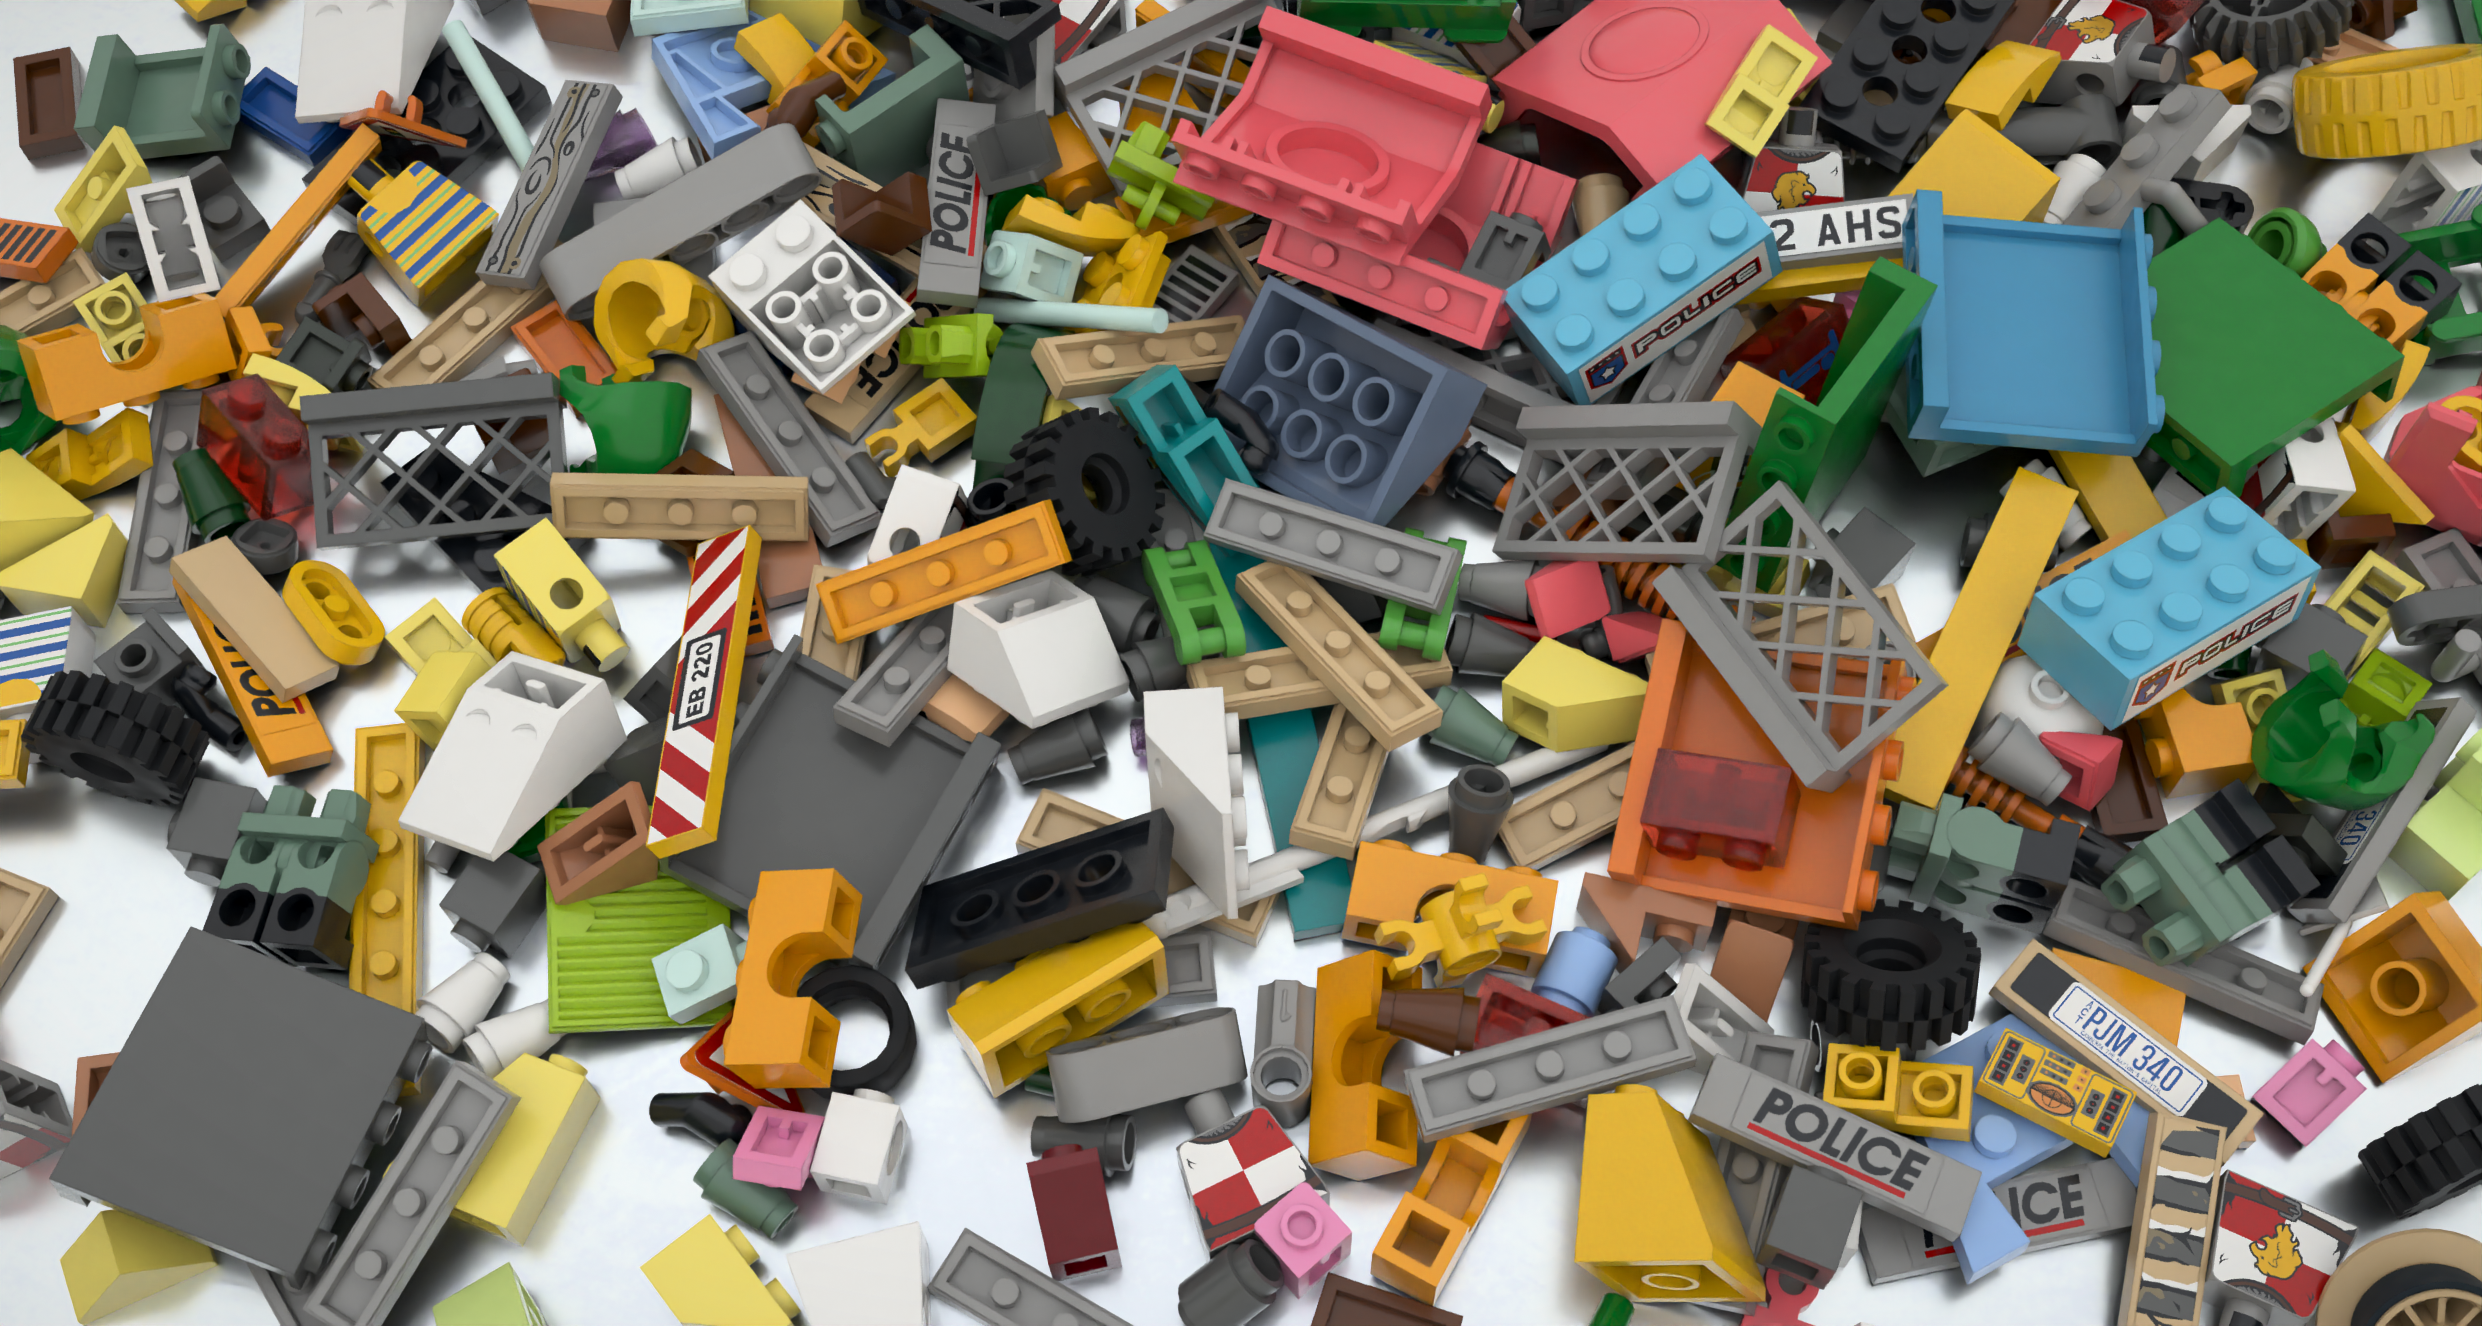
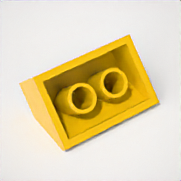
(1057, 1000)

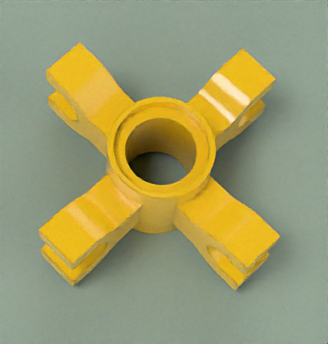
(1460, 932)

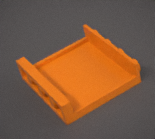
(1833, 833)

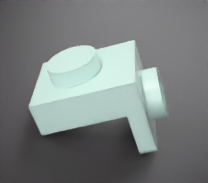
(700, 973)

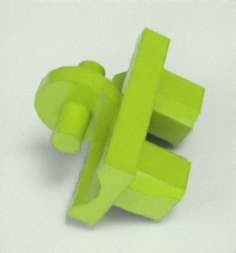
(1151, 179)
(951, 345)

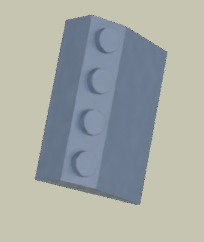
(1346, 402)

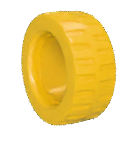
(2389, 102)

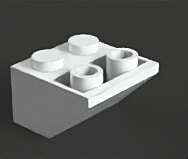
(1036, 649)

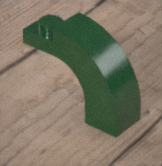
(1010, 400)

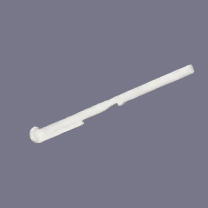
(1283, 868)

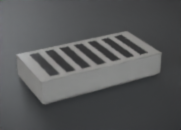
(1195, 286)

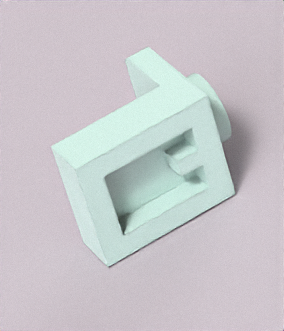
(1030, 267)

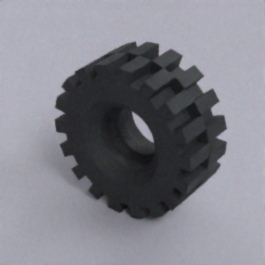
(1052, 466)
(115, 738)
(1893, 978)
(2429, 1155)

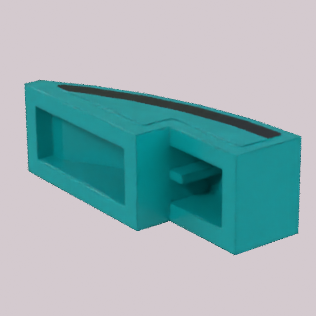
(1185, 444)

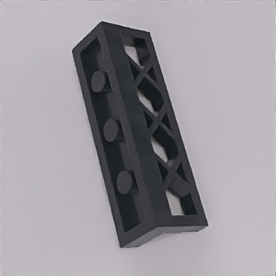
(975, 30)

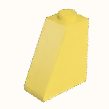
(33, 510)
(531, 1147)

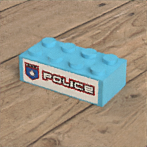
(1642, 281)
(2167, 607)

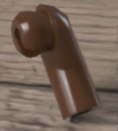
(799, 102)

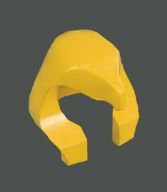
(656, 310)

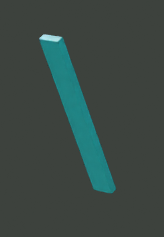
(1284, 756)

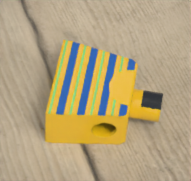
(420, 225)

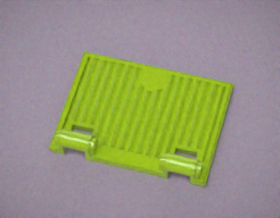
(605, 947)

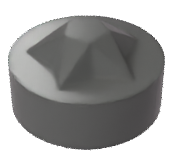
(118, 251)
(267, 544)

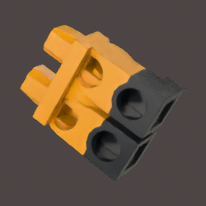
(2381, 288)

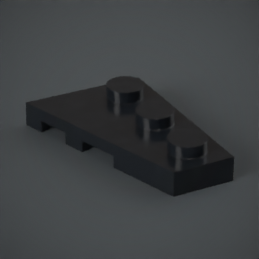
(470, 554)

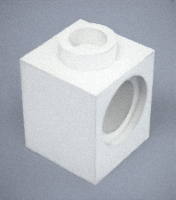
(859, 1145)

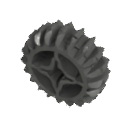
(2270, 30)

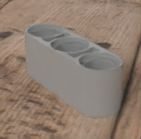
(1146, 1064)

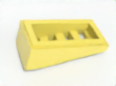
(2384, 579)

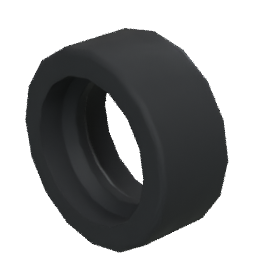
(867, 984)

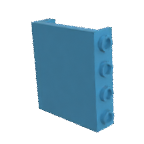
(2032, 333)

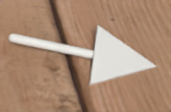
(2370, 904)

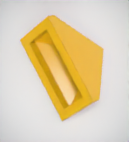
(2376, 484)

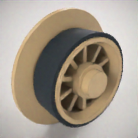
(2407, 1281)

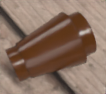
(1431, 1017)

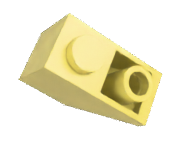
(1571, 699)
(710, 1280)

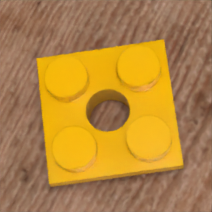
(1126, 276)

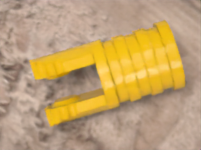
(506, 626)

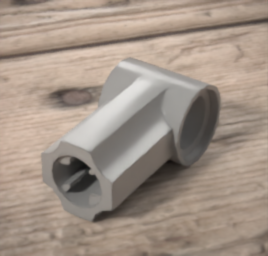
(1284, 1048)

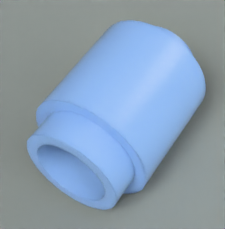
(1576, 970)

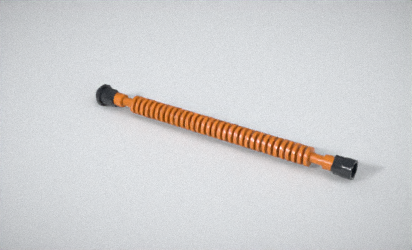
(1489, 484)

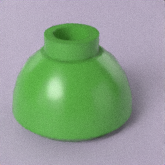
(2289, 239)

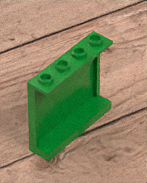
(2250, 356)
(1824, 443)

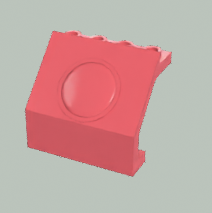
(1646, 75)
(1338, 138)
(1419, 288)

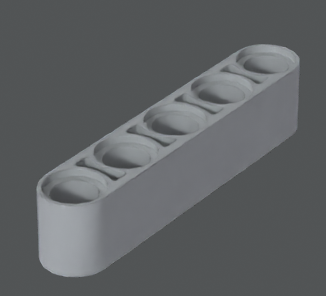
(686, 215)

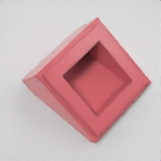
(1567, 596)
(1631, 635)
(2089, 760)

